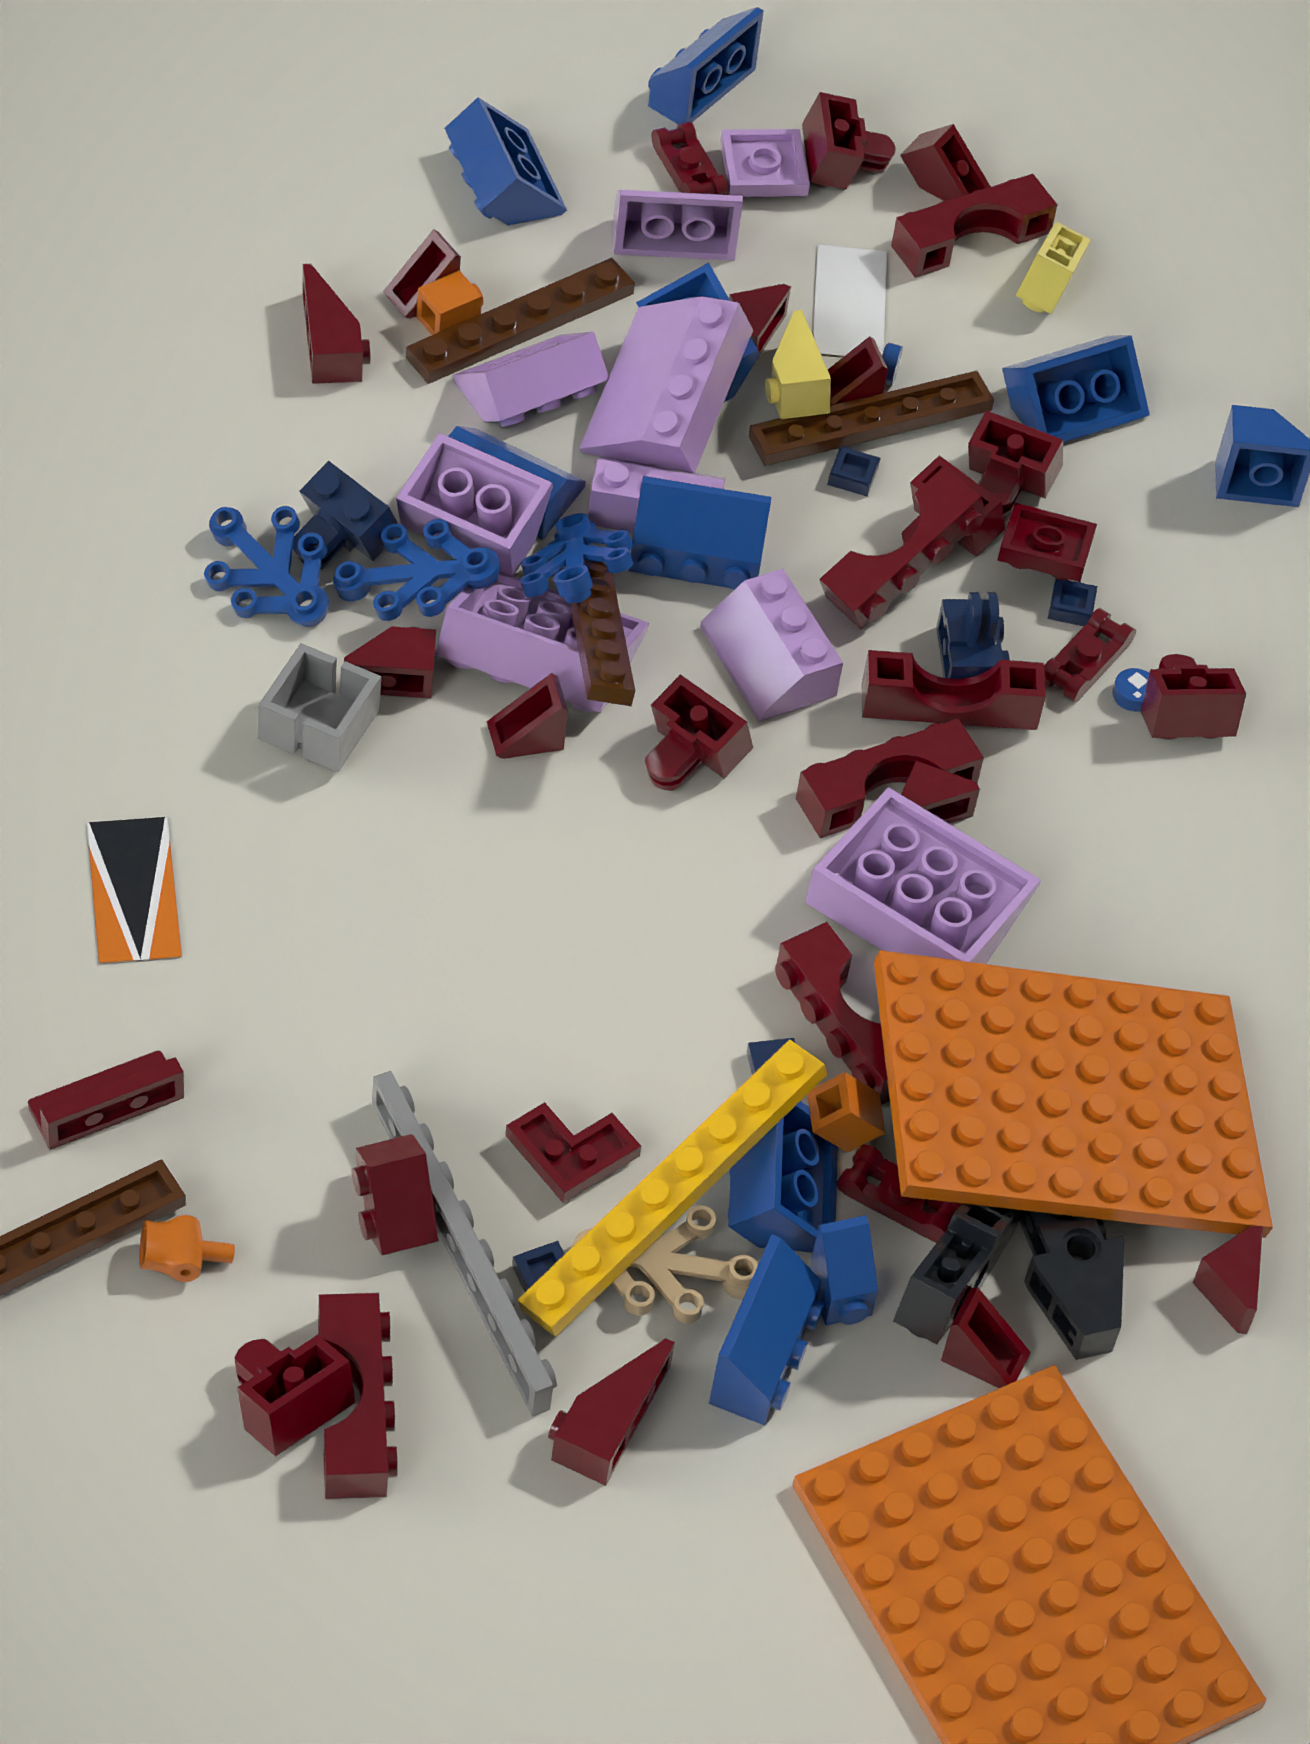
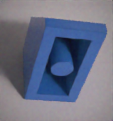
(847, 1270)

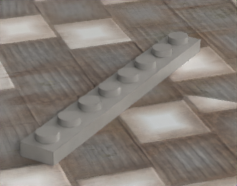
(470, 1256)

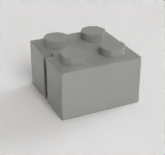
(308, 714)

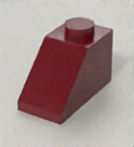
(943, 164)
(402, 660)

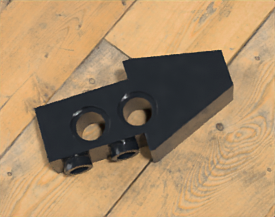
(953, 1266)
(1075, 1294)

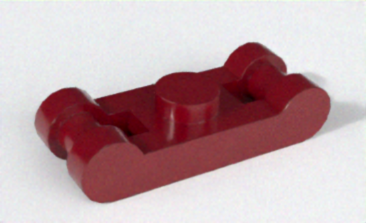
(687, 165)
(1087, 655)
(887, 1196)

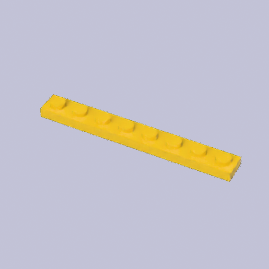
(671, 1188)

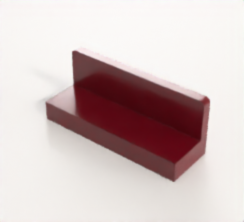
(107, 1098)

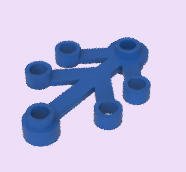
(574, 536)
(470, 568)
(271, 570)

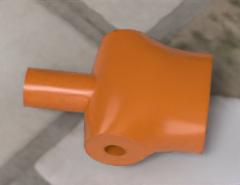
(179, 1249)

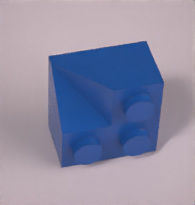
(1262, 458)

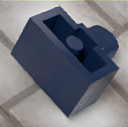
(343, 515)
(970, 635)

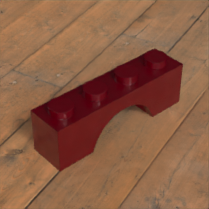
(1012, 209)
(868, 583)
(1002, 697)
(836, 790)
(815, 970)
(357, 1448)

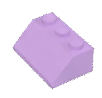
(676, 224)
(534, 378)
(618, 488)
(478, 497)
(773, 646)

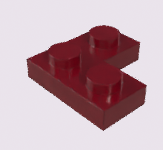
(567, 1160)

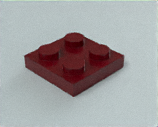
(1047, 542)

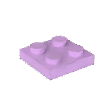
(764, 162)

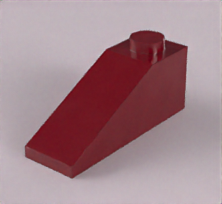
(332, 333)
(608, 1414)

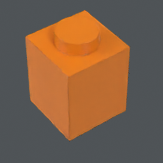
(448, 302)
(846, 1112)

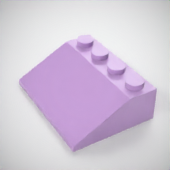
(669, 383)
(522, 637)
(919, 885)

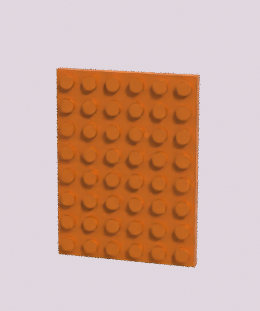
(1068, 1095)
(1025, 1579)

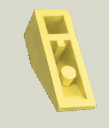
(1052, 268)
(799, 375)

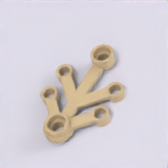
(661, 1262)

